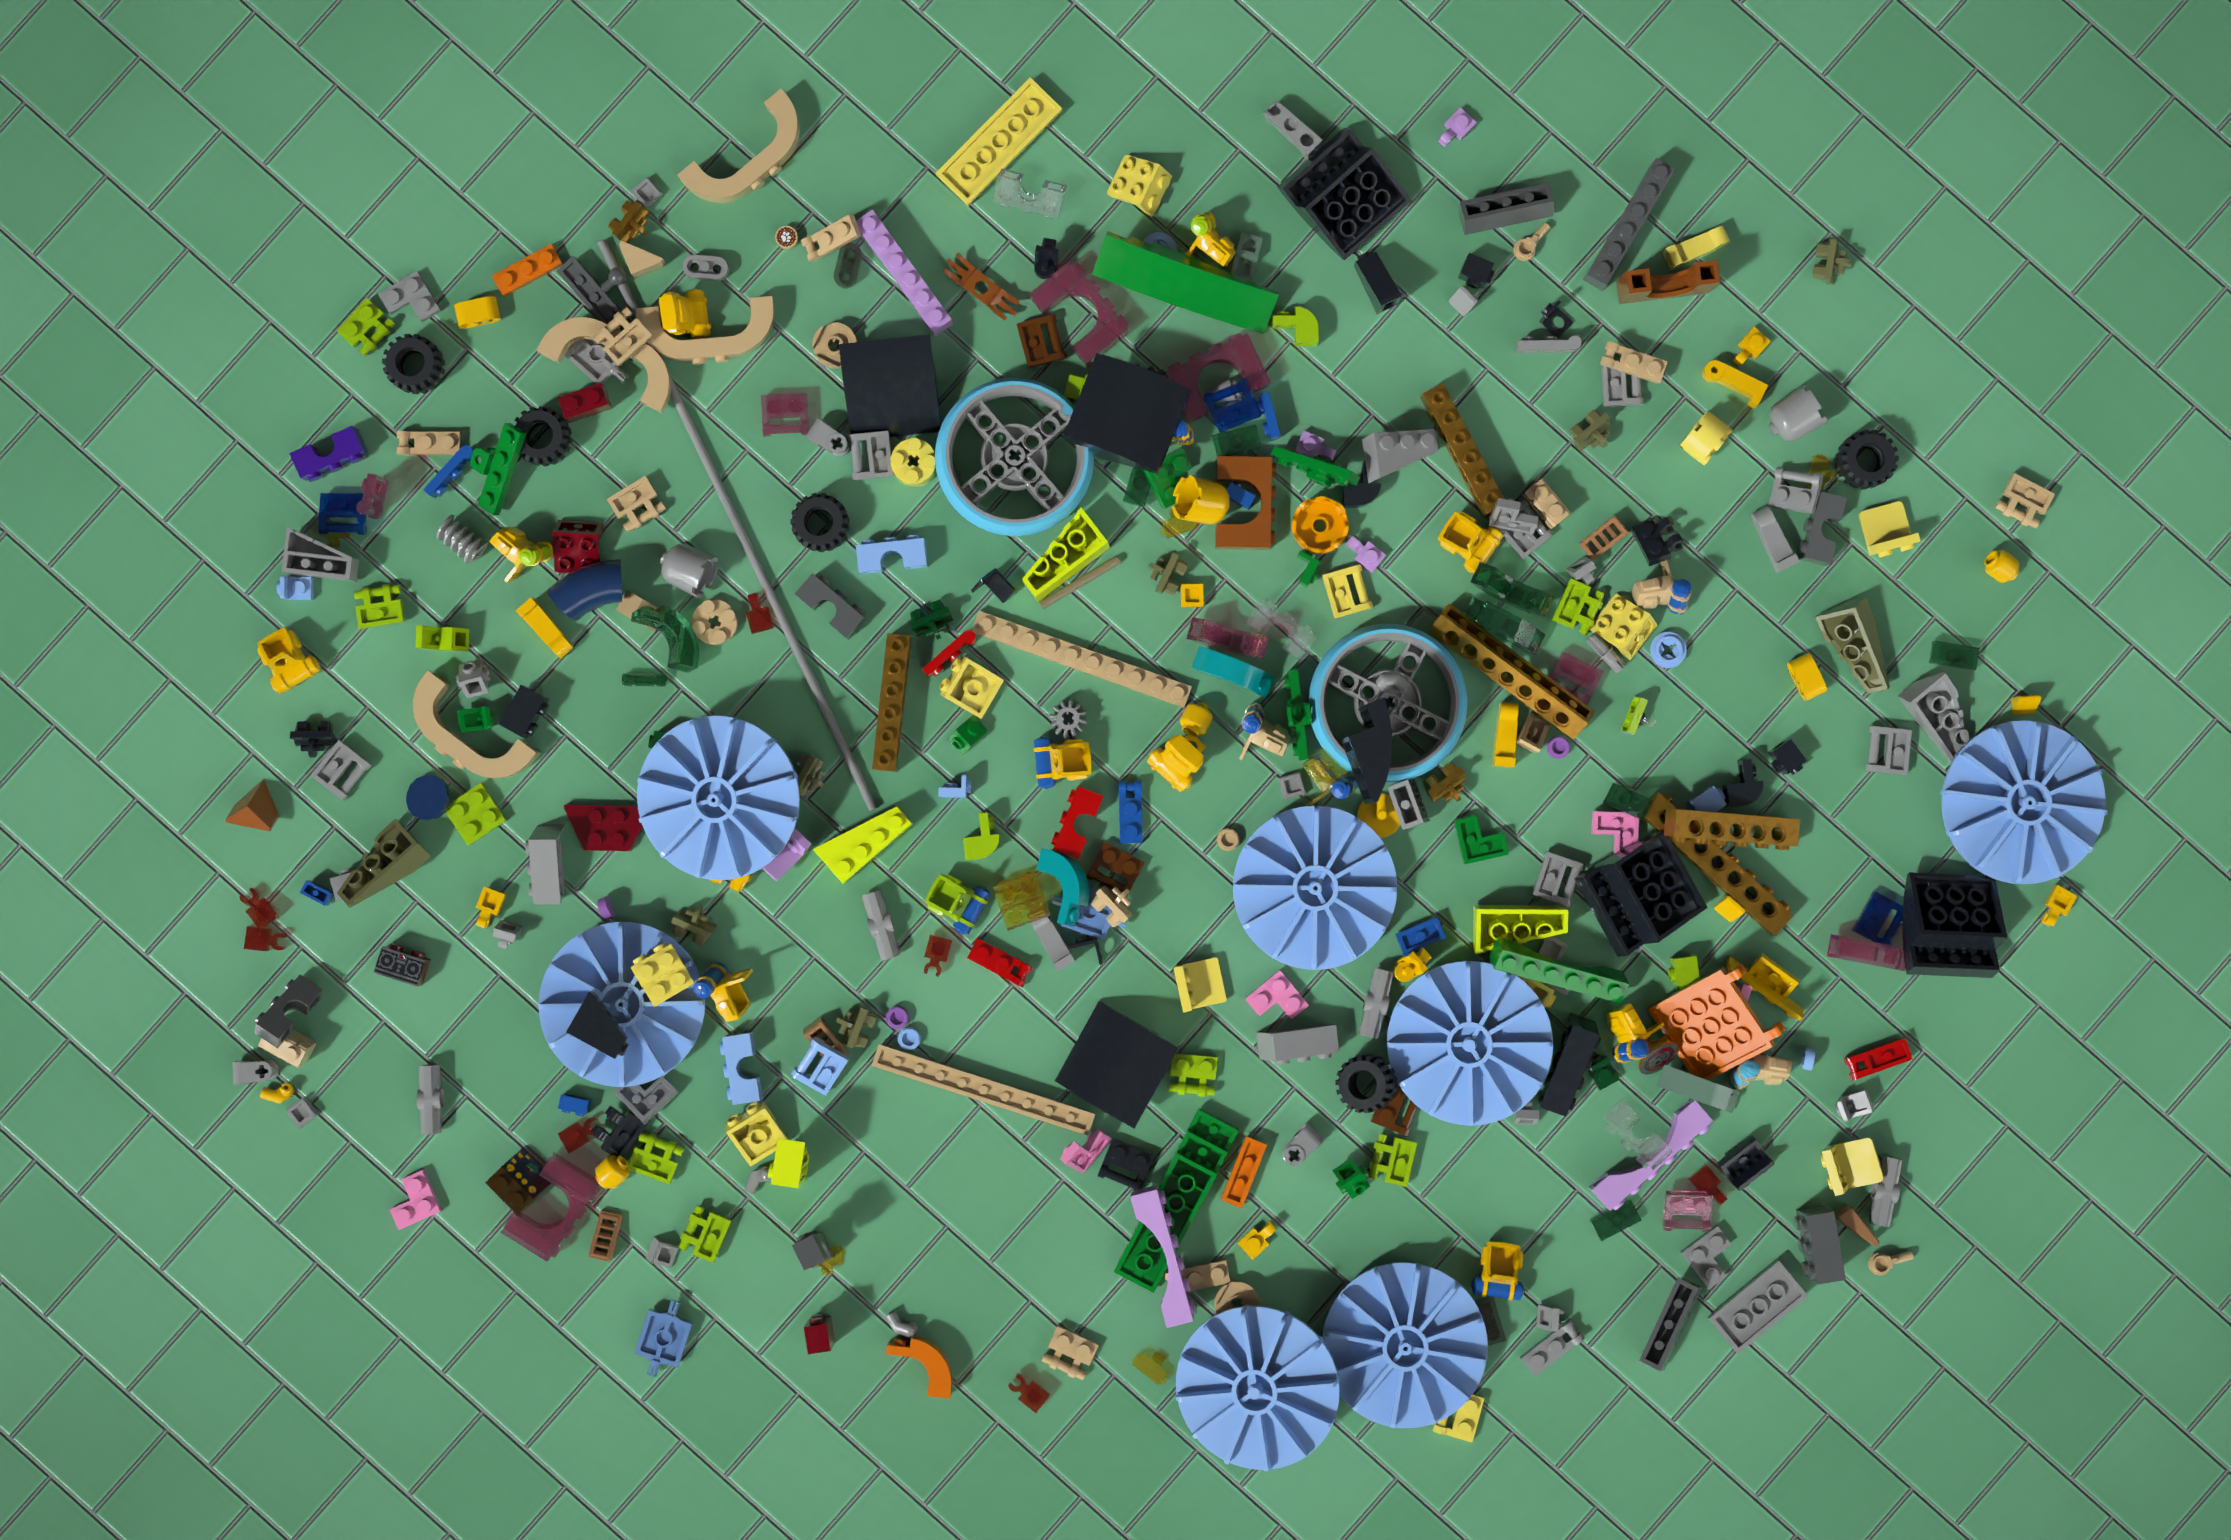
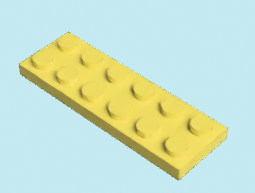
(999, 141)

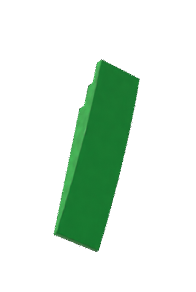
(1185, 282)
(1185, 1187)

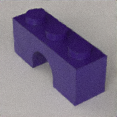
(347, 448)

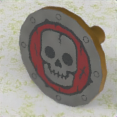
(1660, 1053)

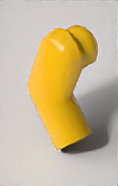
(279, 1095)

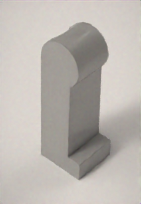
(1293, 129)
(1773, 539)
(1053, 943)

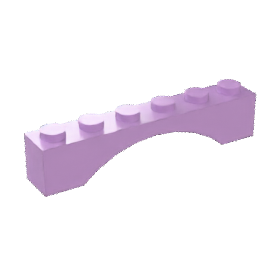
(904, 273)
(1686, 1124)
(1149, 1210)

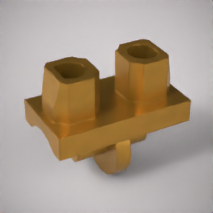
(631, 223)
(1449, 786)

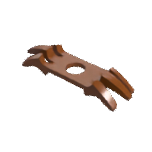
(969, 281)

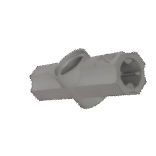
(881, 925)
(1376, 1003)
(430, 1099)
(1886, 1192)

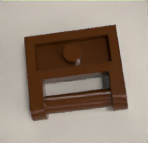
(1034, 343)
(1118, 862)
(1387, 1116)

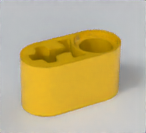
(477, 312)
(1807, 677)

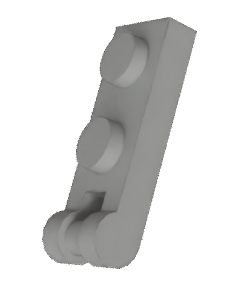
(1548, 345)
(1551, 1348)

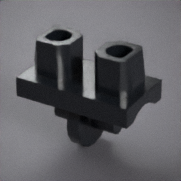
(1046, 258)
(313, 740)

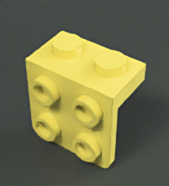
(1140, 183)
(1887, 529)
(1851, 1165)

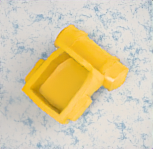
(685, 314)
(1469, 540)
(285, 659)
(1178, 760)

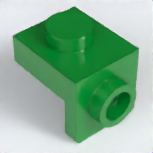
(1309, 574)
(475, 719)
(967, 734)

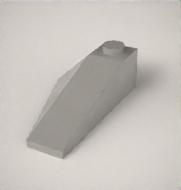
(1937, 712)

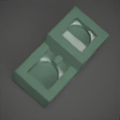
(1246, 256)

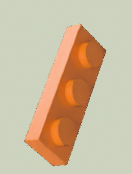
(527, 270)
(1243, 1171)

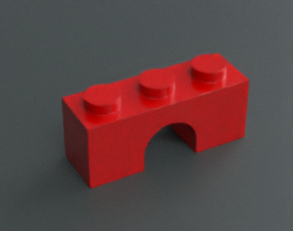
(1068, 840)

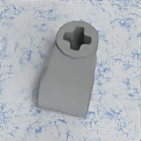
(826, 436)
(252, 1071)
(1304, 1141)

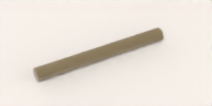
(1081, 581)

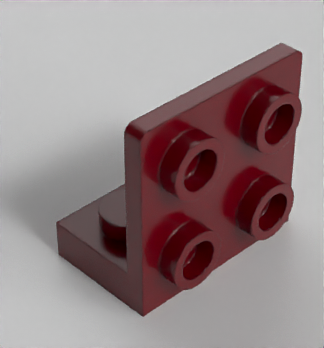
(575, 544)

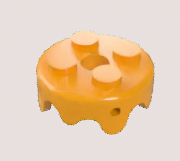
(1320, 509)

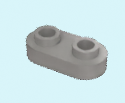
(706, 267)

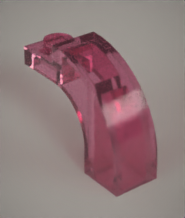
(1227, 638)
(1866, 952)

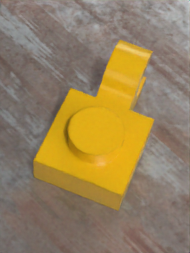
(1751, 345)
(490, 903)
(2059, 903)
(1255, 1241)

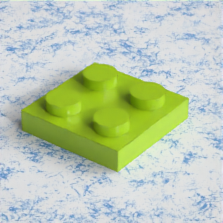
(475, 814)

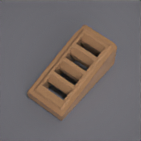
(1619, 525)
(820, 1023)
(1852, 1220)
(593, 1253)

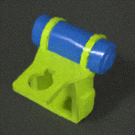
(956, 901)

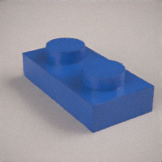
(1270, 427)
(1420, 935)

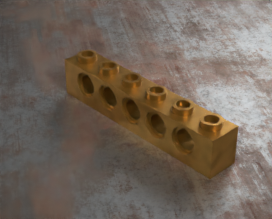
(1462, 448)
(891, 702)
(1678, 822)

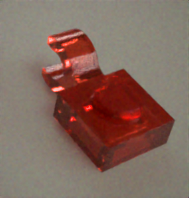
(759, 618)
(1706, 1180)

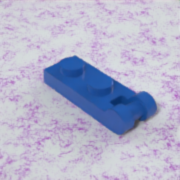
(450, 471)
(1130, 812)

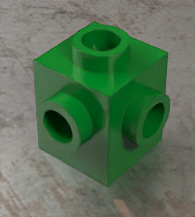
(1351, 1178)

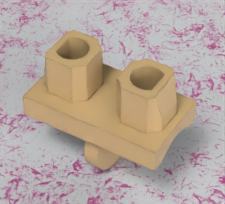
(1116, 902)

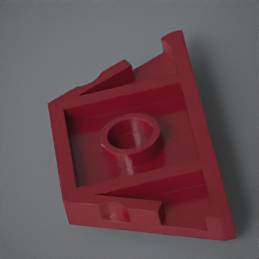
(605, 826)

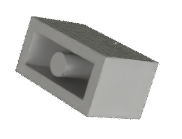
(1408, 804)

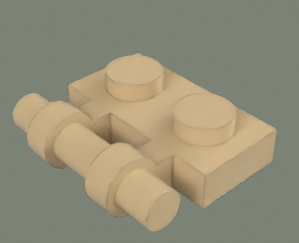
(627, 341)
(2027, 494)
(633, 497)
(1071, 1345)

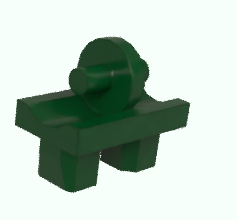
(933, 622)

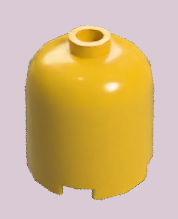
(1200, 500)

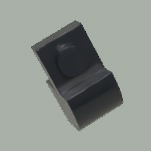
(1362, 494)
(1747, 790)

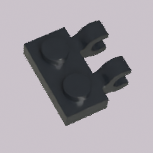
(1651, 542)
(623, 1134)

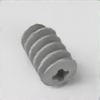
(460, 541)

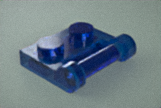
(1235, 412)
(341, 506)
(1874, 916)

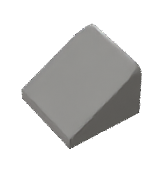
(1463, 301)
(662, 1253)

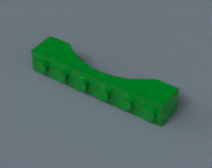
(1593, 981)

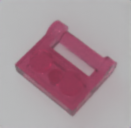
(784, 407)
(373, 497)
(1578, 673)
(1688, 1204)

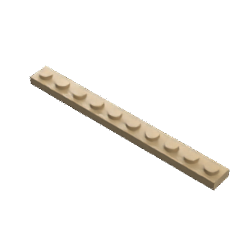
(1081, 659)
(983, 1089)

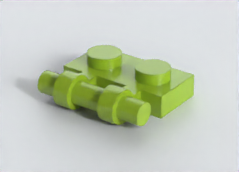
(361, 323)
(1571, 604)
(379, 613)
(1193, 1067)
(1399, 1163)
(654, 1165)
(711, 1237)

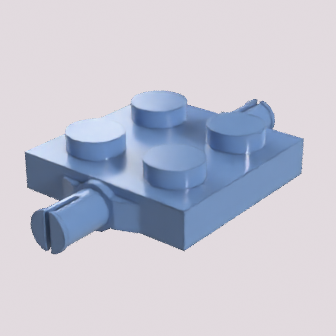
(1090, 920)
(663, 1338)

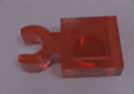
(260, 910)
(262, 939)
(937, 950)
(576, 1135)
(1031, 1394)

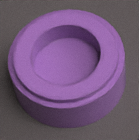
(1558, 747)
(606, 908)
(897, 1017)

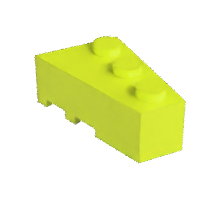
(790, 1164)

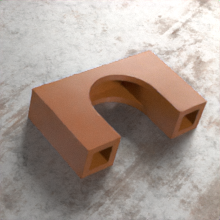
(1641, 286)
(1258, 474)

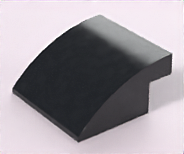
(1344, 193)
(891, 386)
(1127, 413)
(1371, 750)
(1641, 893)
(1952, 925)
(1116, 1064)

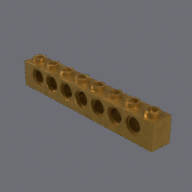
(1511, 671)
(1779, 913)

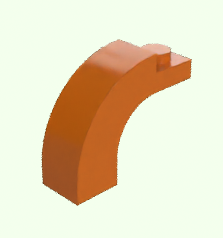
(931, 1357)

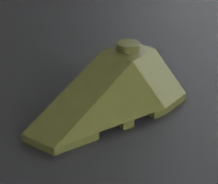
(1855, 637)
(390, 860)

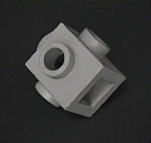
(473, 678)

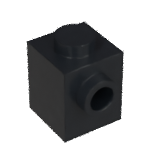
(1476, 271)
(1787, 757)

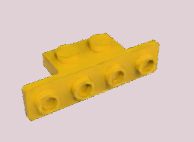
(1772, 982)

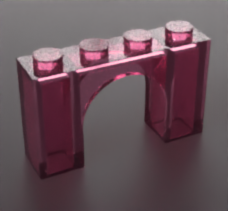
(1071, 282)
(1237, 353)
(545, 1238)

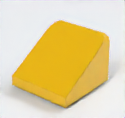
(2025, 704)
(1729, 908)

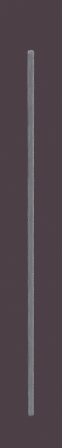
(751, 554)

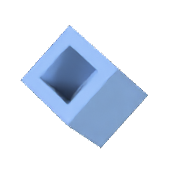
(1708, 800)

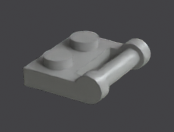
(1615, 391)
(878, 455)
(1795, 498)
(1523, 542)
(1896, 750)
(335, 765)
(1551, 877)

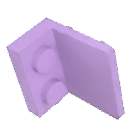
(792, 853)

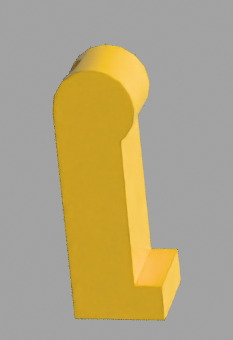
(1735, 380)
(545, 627)
(1505, 735)

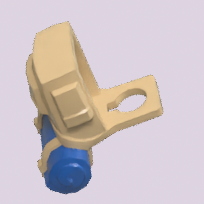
(1663, 591)
(1262, 732)

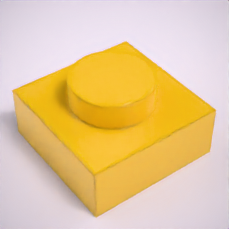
(1192, 595)

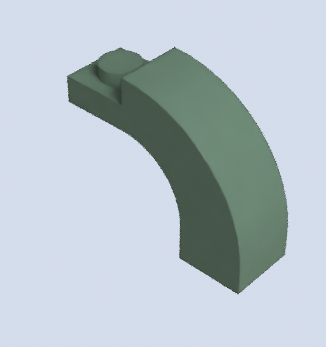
(1698, 1088)

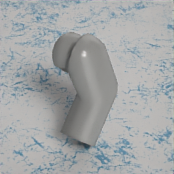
(1393, 678)
(757, 1176)
(901, 1328)

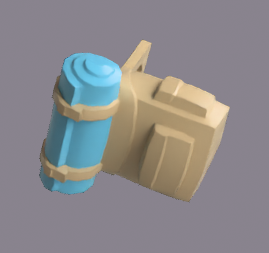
(1763, 1068)

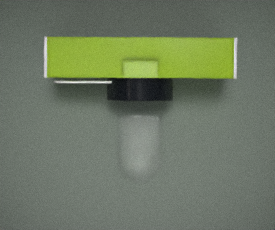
(1636, 716)

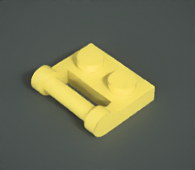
(1340, 594)
(1464, 1421)

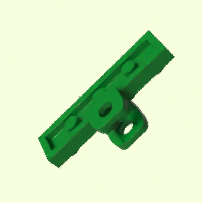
(498, 466)
(1316, 468)
(1297, 714)

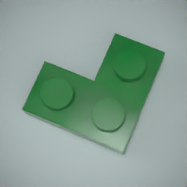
(1164, 482)
(1474, 846)

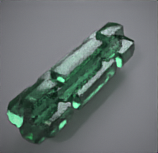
(644, 680)

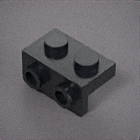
(1745, 1163)

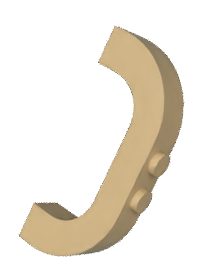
(759, 168)
(564, 334)
(710, 348)
(425, 710)

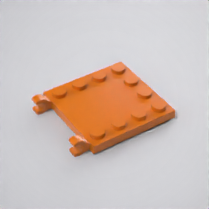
(1713, 1024)

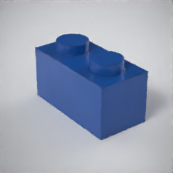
(1240, 496)
(317, 892)
(574, 1104)

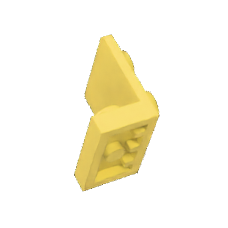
(1624, 625)
(1200, 984)

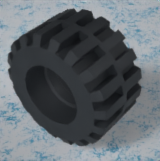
(400, 351)
(559, 442)
(1882, 449)
(809, 506)
(1350, 1092)

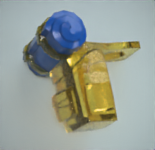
(1328, 779)

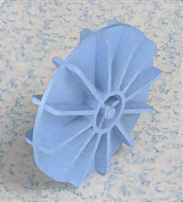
(718, 797)
(2023, 802)
(1314, 887)
(601, 963)
(1469, 1043)
(1406, 1344)
(1257, 1387)

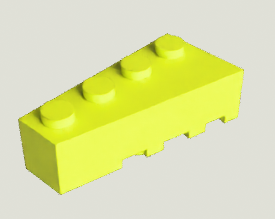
(1066, 556)
(860, 845)
(1516, 923)

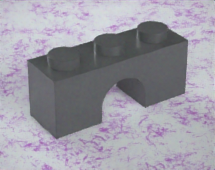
(1815, 546)
(847, 617)
(298, 995)
(812, 1249)

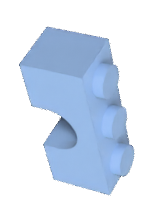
(871, 554)
(741, 1088)

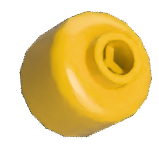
(2001, 566)
(1196, 719)
(612, 1171)

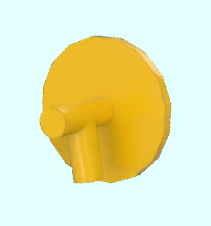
(1380, 816)

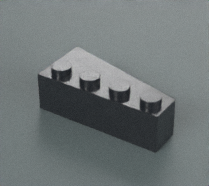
(1570, 1065)

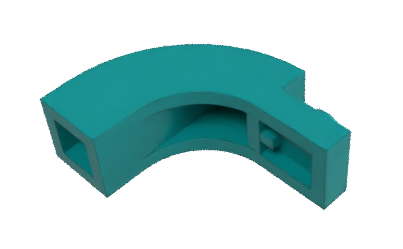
(1232, 671)
(1072, 880)

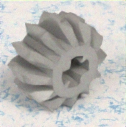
(1076, 718)

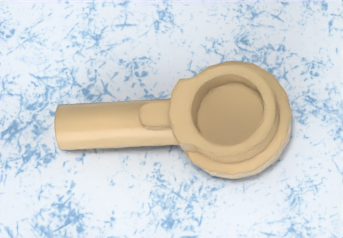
(1525, 248)
(1881, 1263)

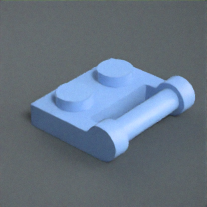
(826, 1070)

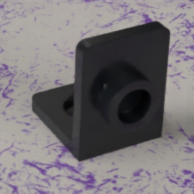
(1549, 313)
(997, 584)
(1085, 941)

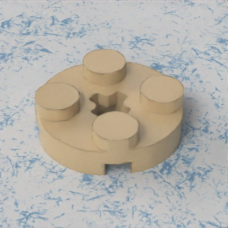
(828, 334)
(702, 626)
(1232, 1291)

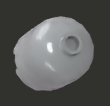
(1796, 415)
(689, 569)

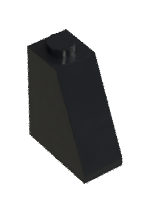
(1377, 282)
(598, 1027)

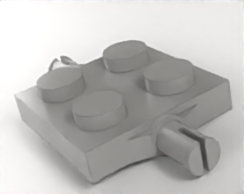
(594, 361)

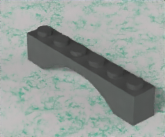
(1629, 224)

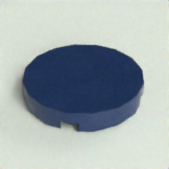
(428, 797)

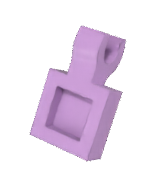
(1458, 126)
(1311, 446)
(1367, 555)

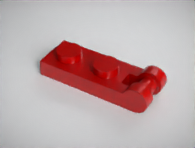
(950, 652)
(999, 962)
(1879, 1058)

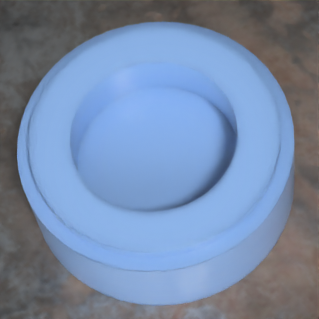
(909, 1038)
(1808, 1058)

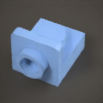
(295, 588)
(951, 791)

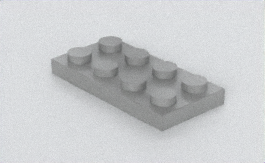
(1757, 1306)

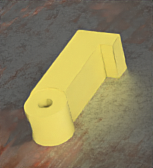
(1695, 247)

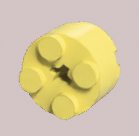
(1705, 438)
(913, 449)

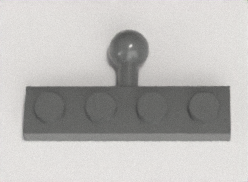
(590, 291)

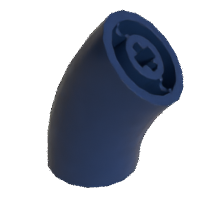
(588, 588)

